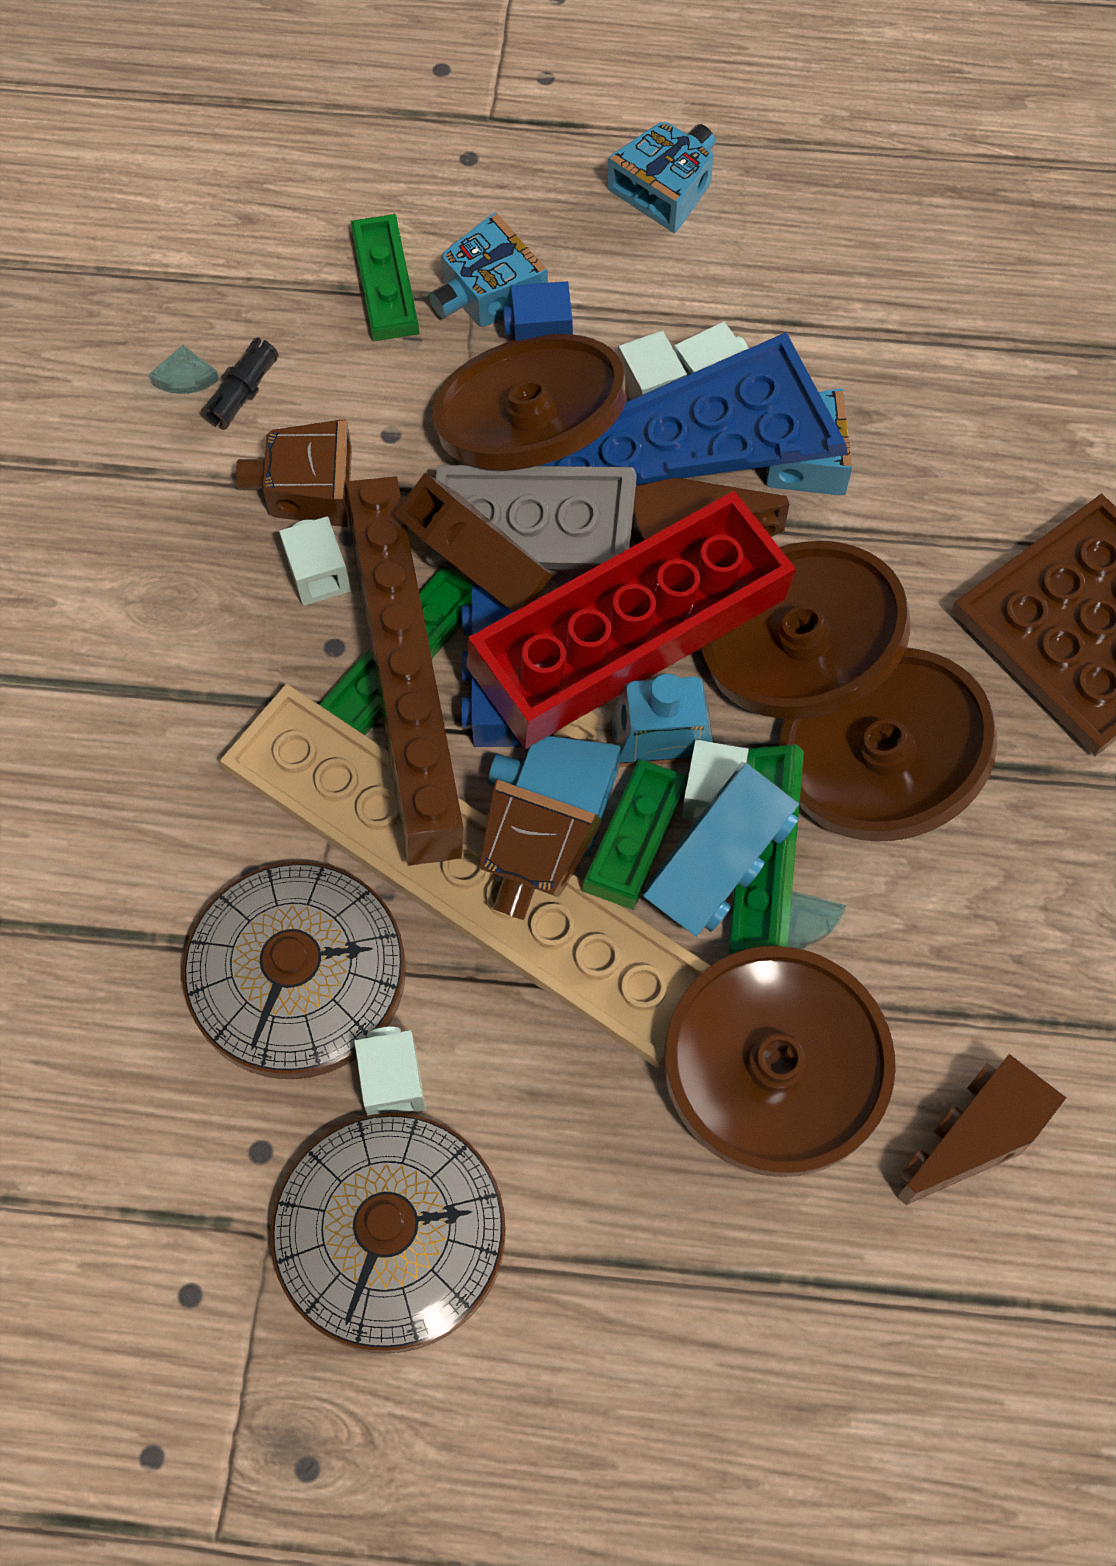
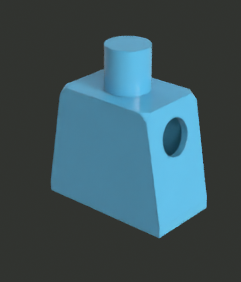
(565, 771)

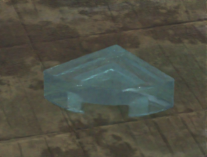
(183, 373)
(812, 919)

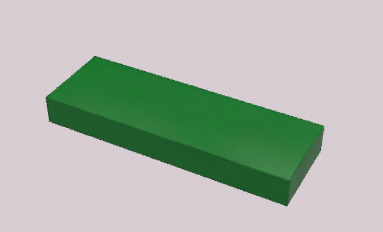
(384, 277)
(635, 834)

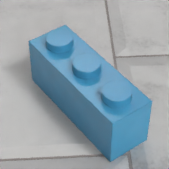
(721, 850)

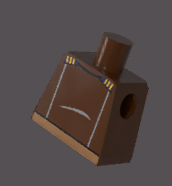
(303, 472)
(533, 845)

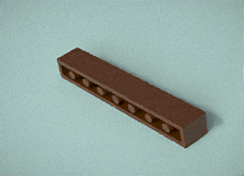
(404, 674)

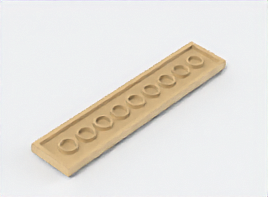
(570, 946)

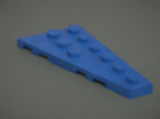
(720, 420)

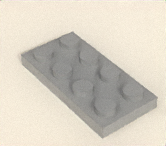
(552, 512)

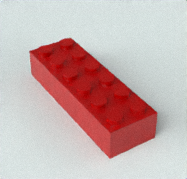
(629, 618)

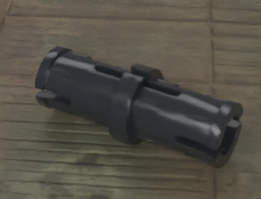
(240, 383)

